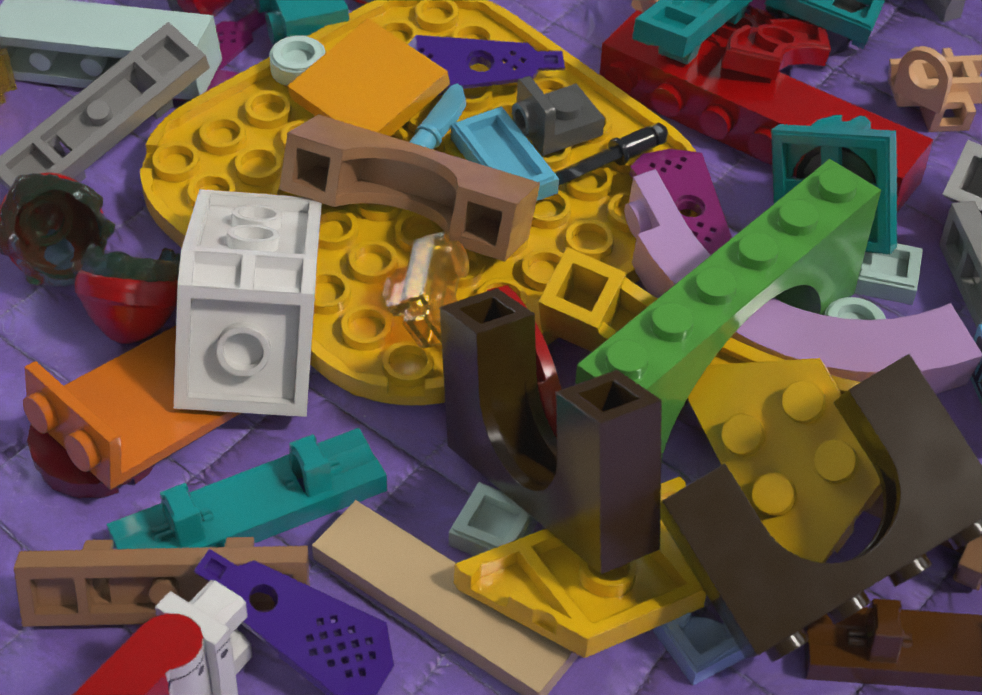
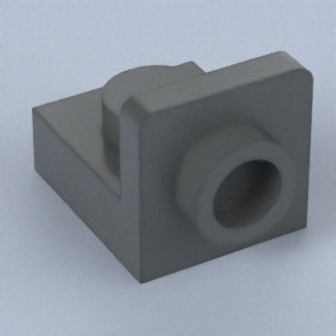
(557, 117)

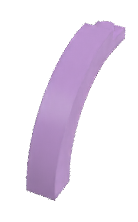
(848, 347)

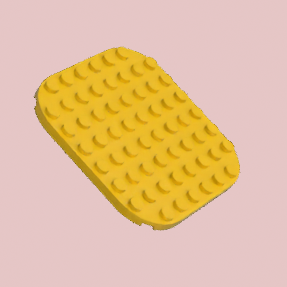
(237, 143)

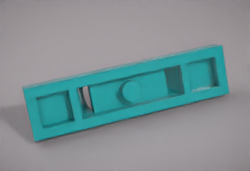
(683, 25)
(259, 499)

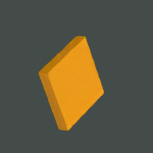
(370, 81)

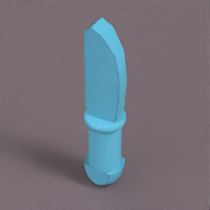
(439, 120)

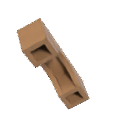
(354, 165)

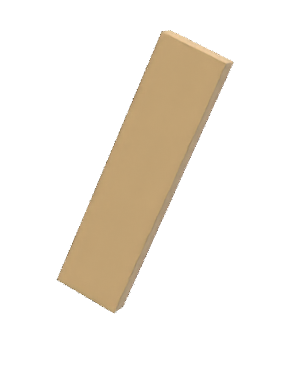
(421, 589)

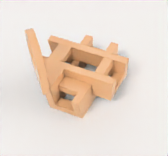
(938, 84)

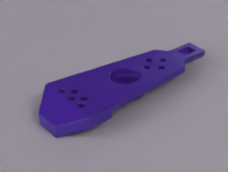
(459, 54)

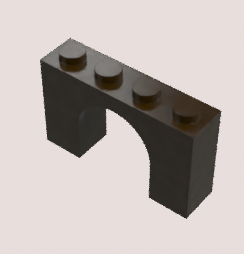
(591, 483)
(928, 496)

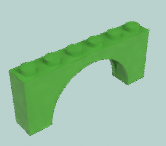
(798, 251)

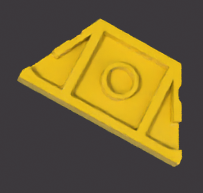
(788, 450)
(569, 601)

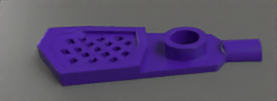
(296, 619)

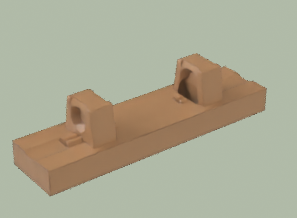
(126, 584)

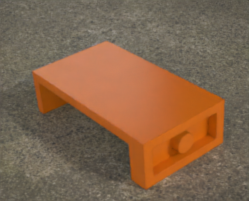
(118, 413)

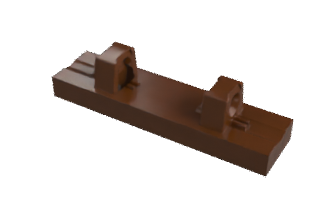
(897, 648)

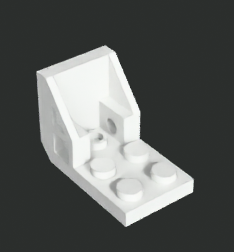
(246, 304)

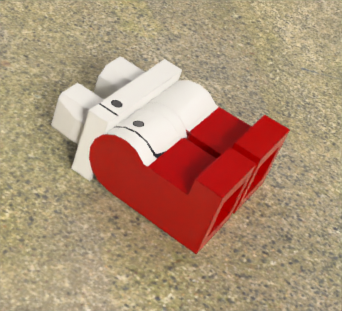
(180, 650)

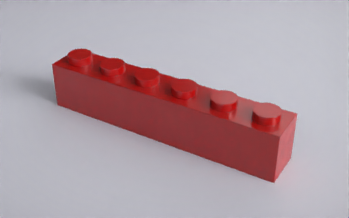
(739, 105)

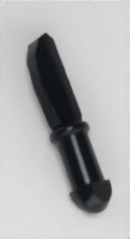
(618, 150)

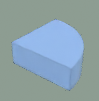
(699, 646)

